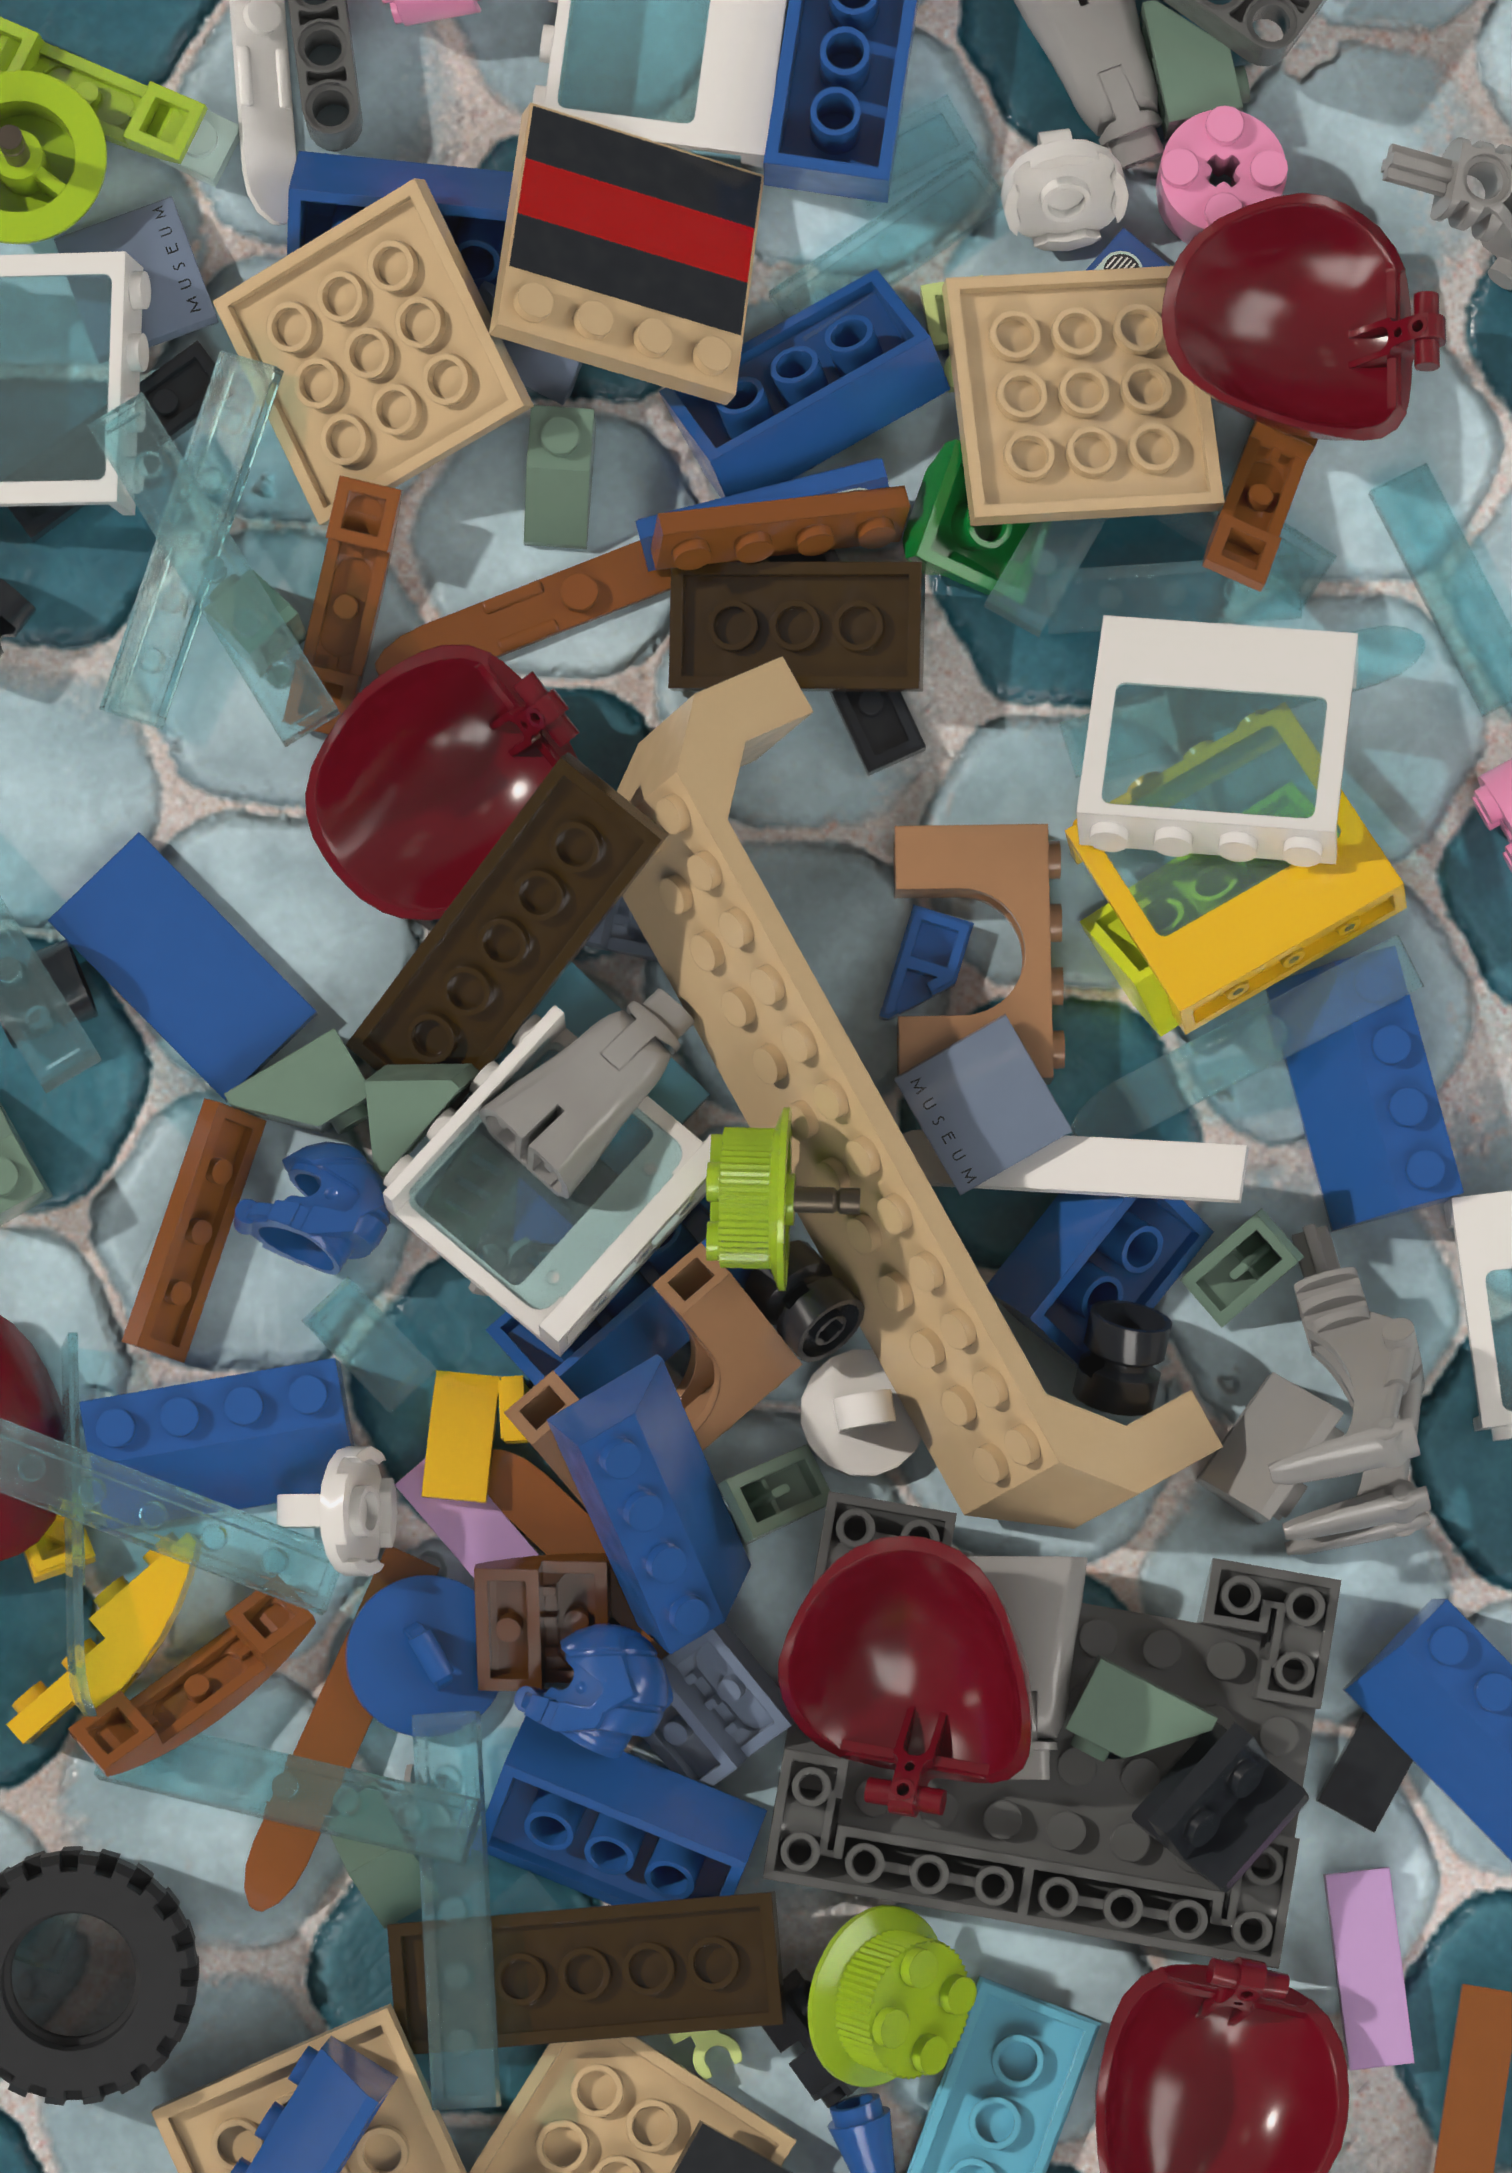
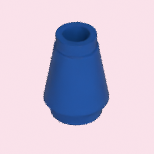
(863, 2133)

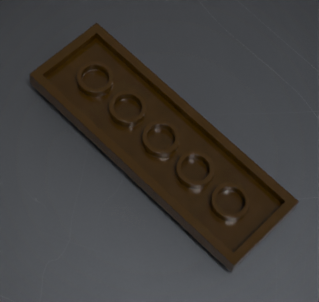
(512, 926)
(615, 1970)

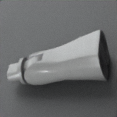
(1104, 70)
(580, 1098)
(1045, 1610)

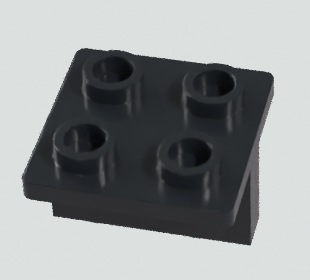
(1221, 1805)

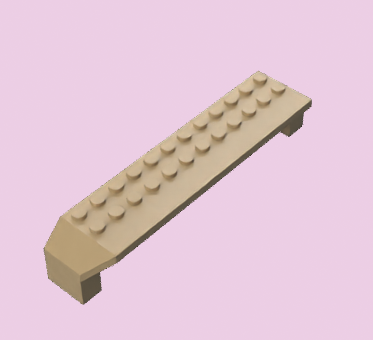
(780, 1045)

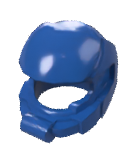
(334, 1221)
(614, 1690)

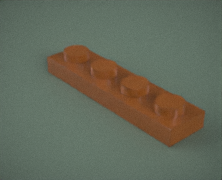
(779, 528)
(194, 1230)

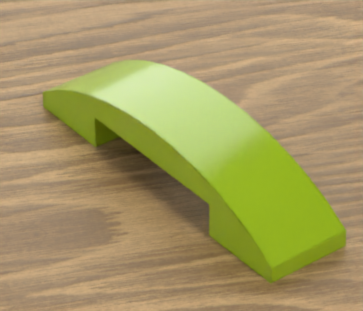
(130, 113)

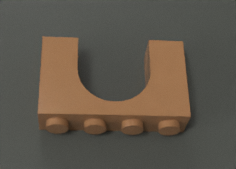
(1011, 873)
(730, 1367)

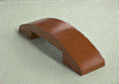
(1257, 505)
(351, 587)
(196, 1690)

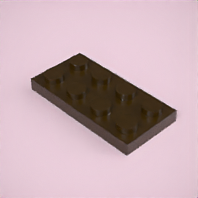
(829, 621)

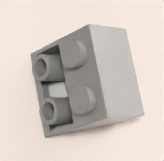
(1272, 1426)

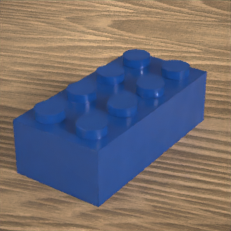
(840, 97)

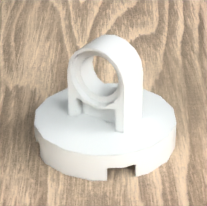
(1064, 192)
(856, 1416)
(352, 1511)

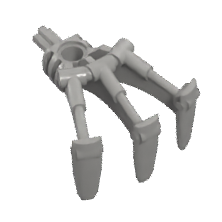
(1447, 181)
(1384, 1381)

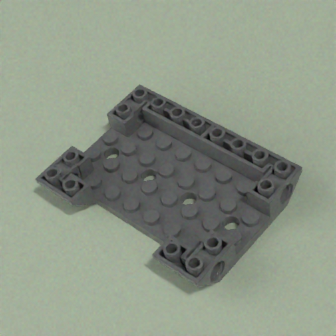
(1068, 1845)

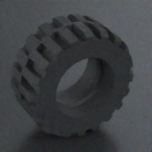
(164, 1982)

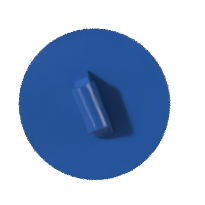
(416, 1652)

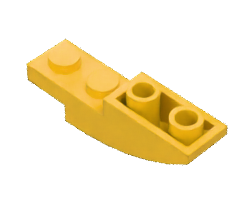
(134, 1625)

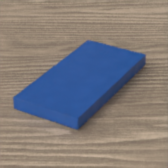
(182, 966)

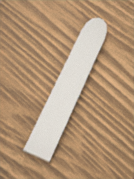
(264, 104)
(1112, 1168)

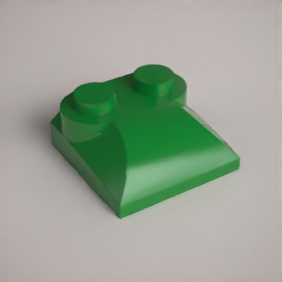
(942, 533)

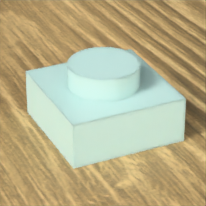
(210, 149)

